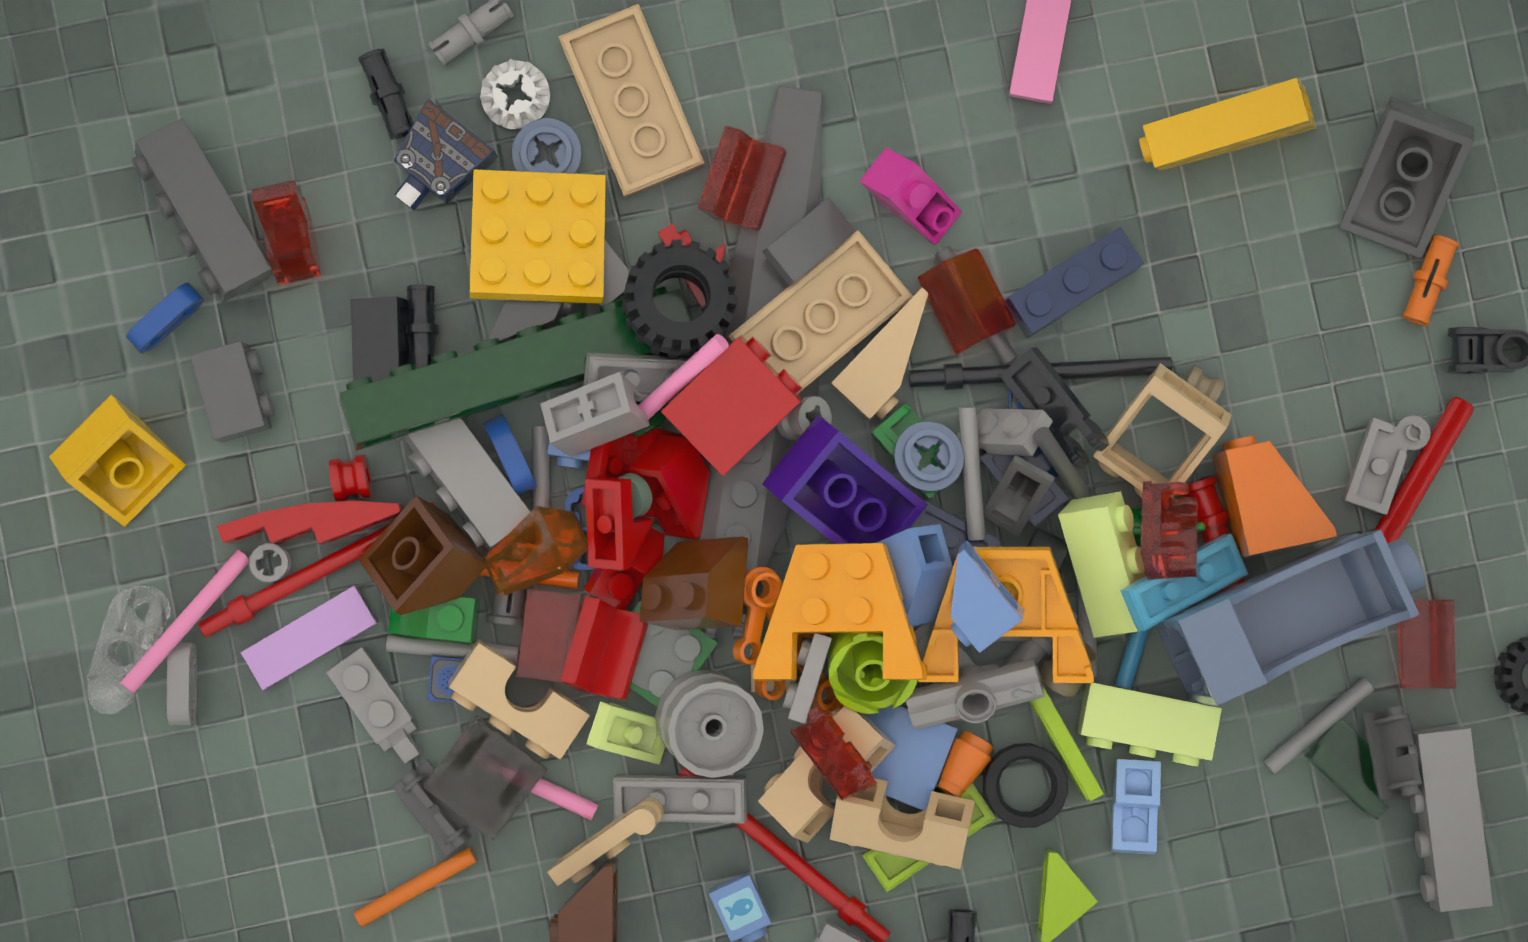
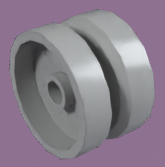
(727, 741)

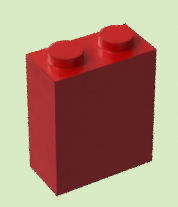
(733, 403)

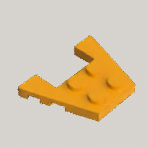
(1038, 588)
(840, 592)

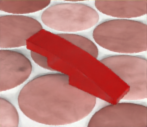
(327, 520)

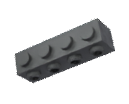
(201, 210)

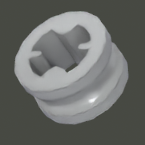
(260, 553)

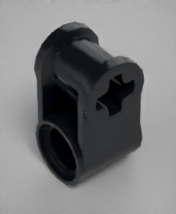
(1480, 350)

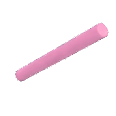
(185, 622)

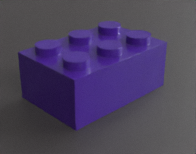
(842, 488)

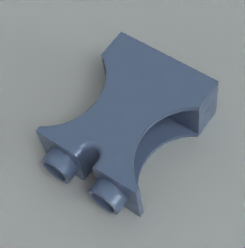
(1291, 615)

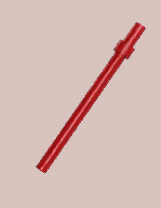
(244, 608)
(850, 909)

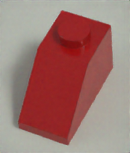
(676, 483)

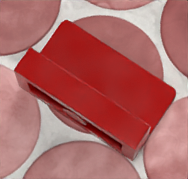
(604, 650)

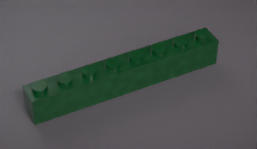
(492, 373)

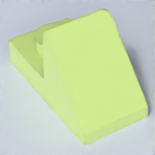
(626, 733)

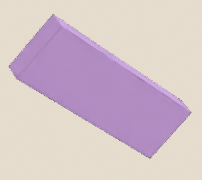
(309, 637)

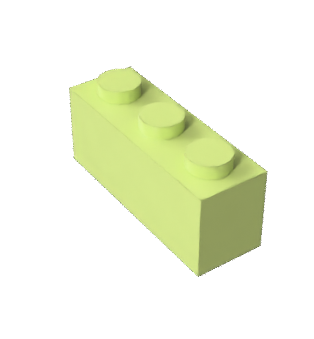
(1103, 558)
(1148, 723)

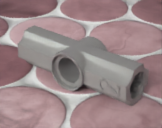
(998, 689)

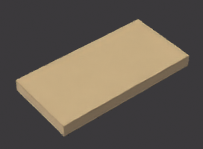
(631, 100)
(827, 310)

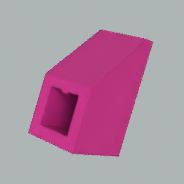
(910, 195)

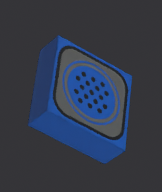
(440, 673)

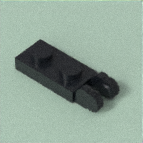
(1041, 388)

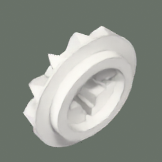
(522, 112)

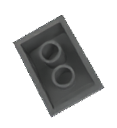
(1407, 177)

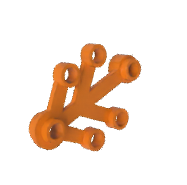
(764, 606)

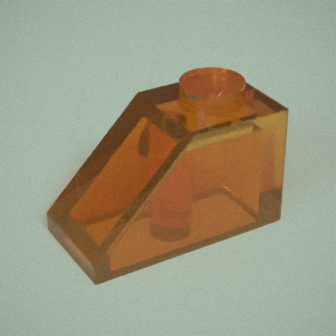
(536, 550)

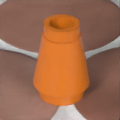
(964, 763)

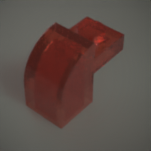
(288, 232)

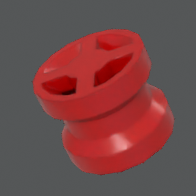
(350, 478)

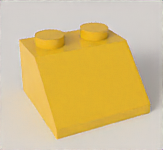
(116, 461)

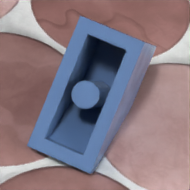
(980, 602)

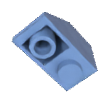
(921, 570)

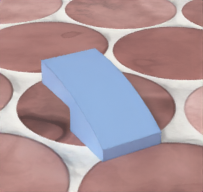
(1135, 806)

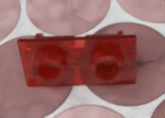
(834, 758)

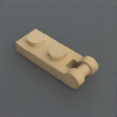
(607, 841)

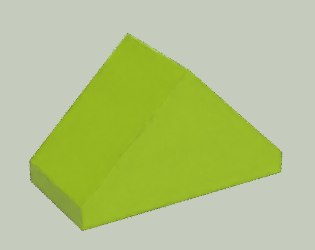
(1061, 897)

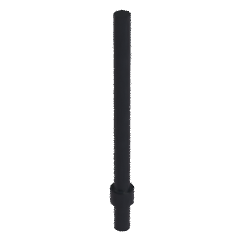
(955, 376)

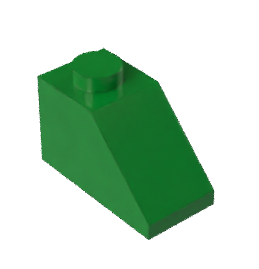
(445, 621)

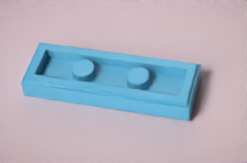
(1158, 599)

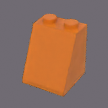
(1266, 499)

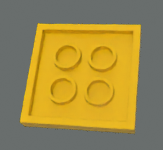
(537, 236)

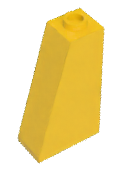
(1228, 125)

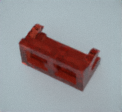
(1169, 531)

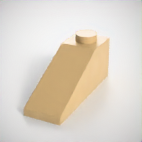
(880, 367)

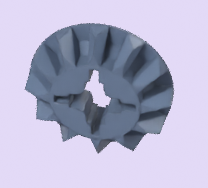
(549, 132)
(948, 456)

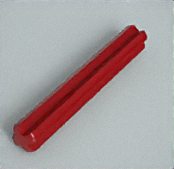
(1425, 468)

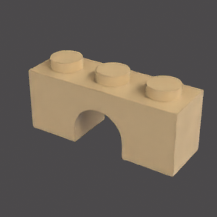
(547, 725)
(797, 794)
(930, 836)

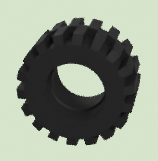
(685, 263)

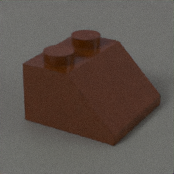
(422, 559)
(697, 585)
(591, 910)

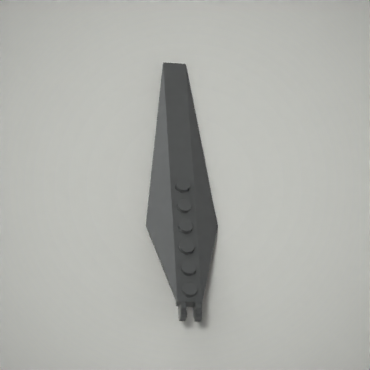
(738, 500)

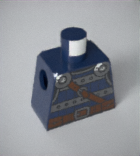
(439, 157)

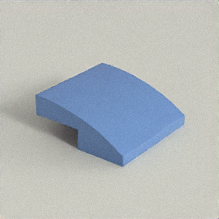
(915, 760)

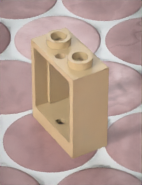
(1186, 402)

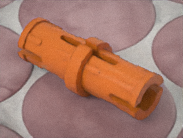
(1441, 253)

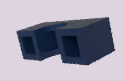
(1073, 282)

